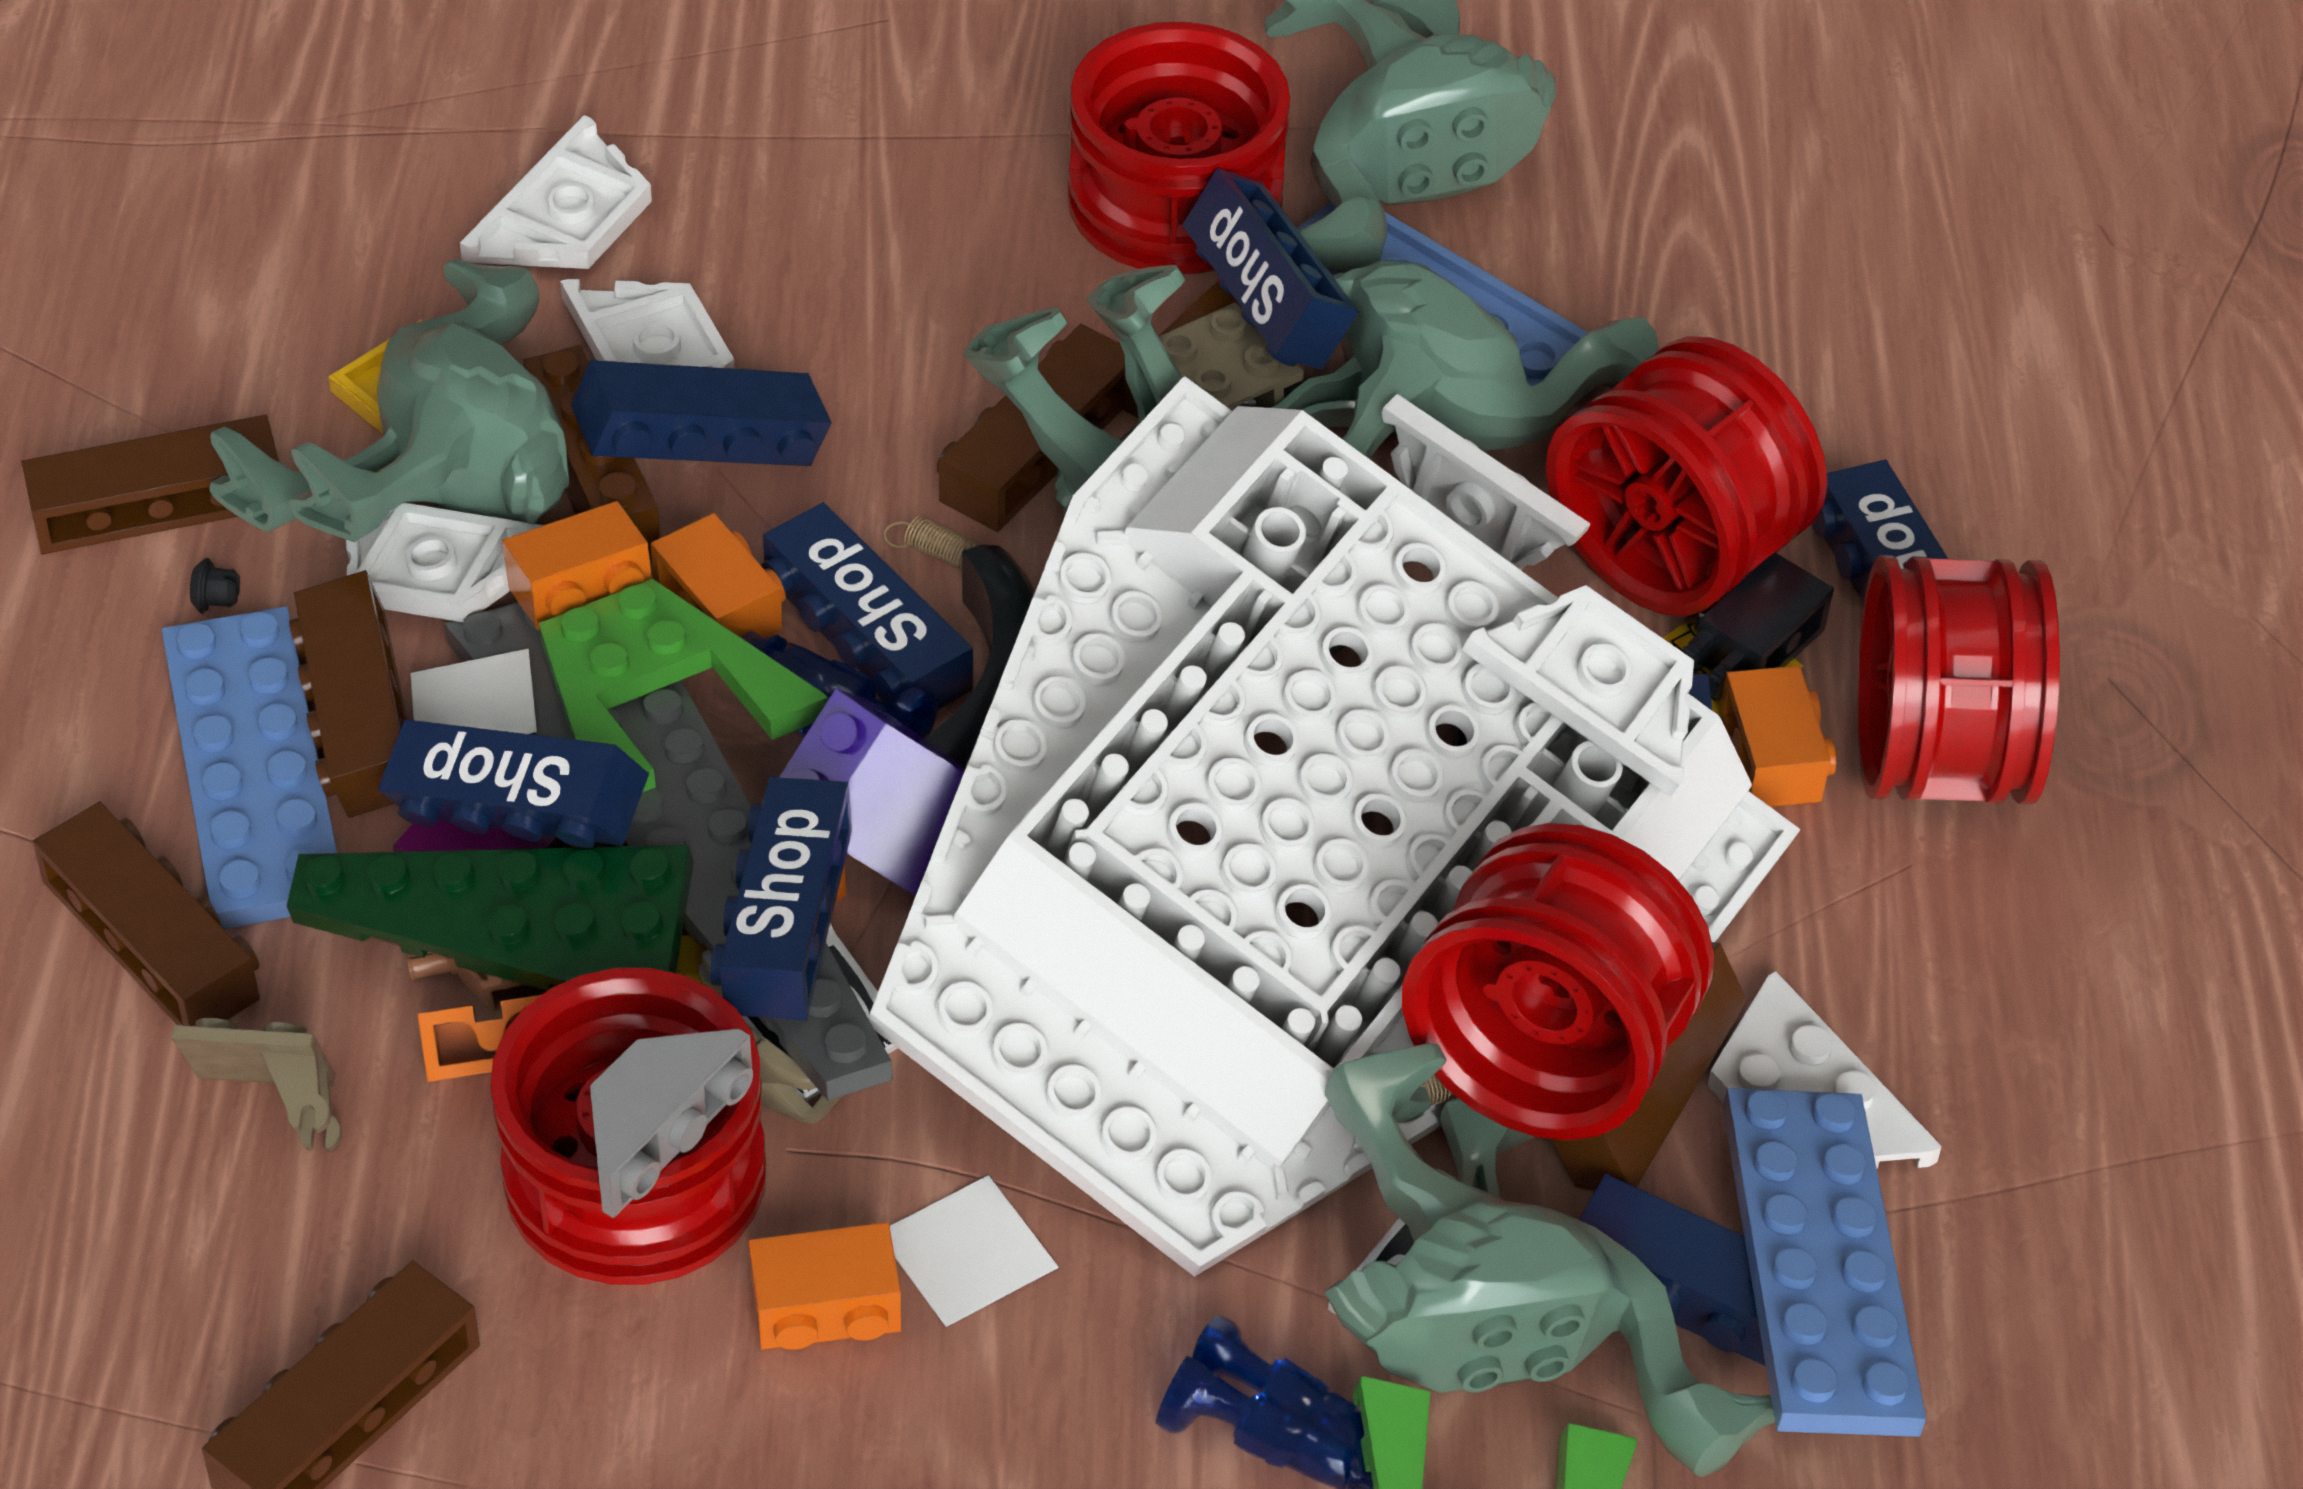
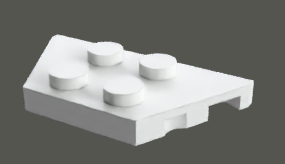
(563, 207)
(647, 324)
(1477, 489)
(436, 560)
(1598, 677)
(1792, 1049)

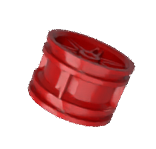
(1156, 122)
(1688, 474)
(1958, 679)
(1559, 980)
(549, 1139)

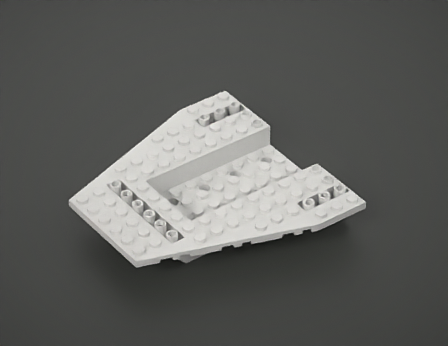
(1147, 994)

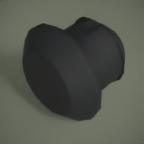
(213, 586)

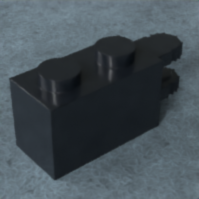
(1760, 622)

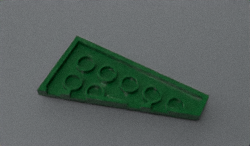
(506, 911)

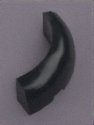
(999, 599)

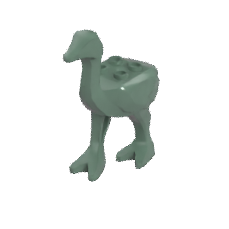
(1420, 123)
(1010, 356)
(1453, 363)
(455, 422)
(1507, 1285)

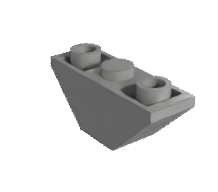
(660, 1104)

